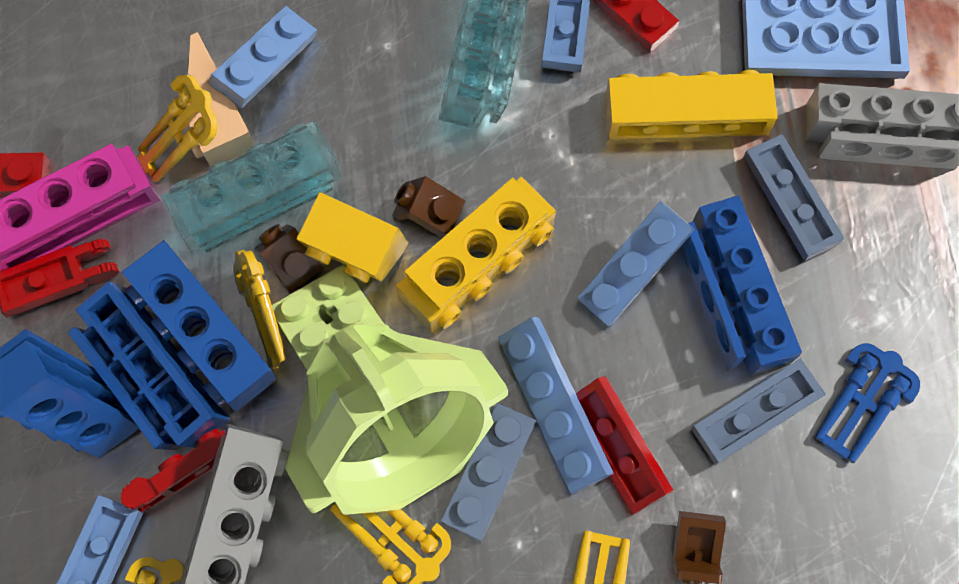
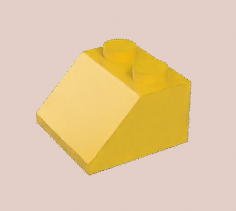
(352, 238)

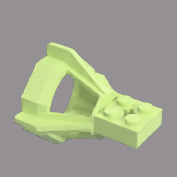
(357, 380)

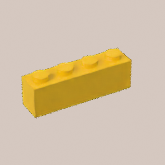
(690, 105)

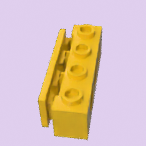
(481, 231)

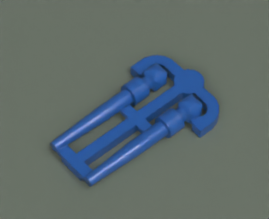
(889, 363)

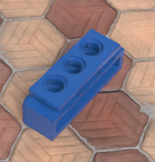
(163, 275)
(748, 291)
(153, 365)
(60, 396)

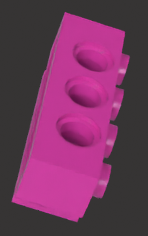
(72, 204)

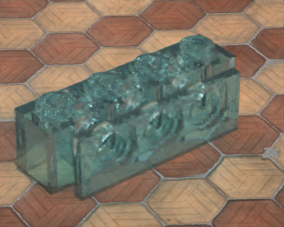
(474, 60)
(247, 209)

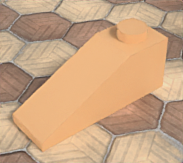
(232, 134)

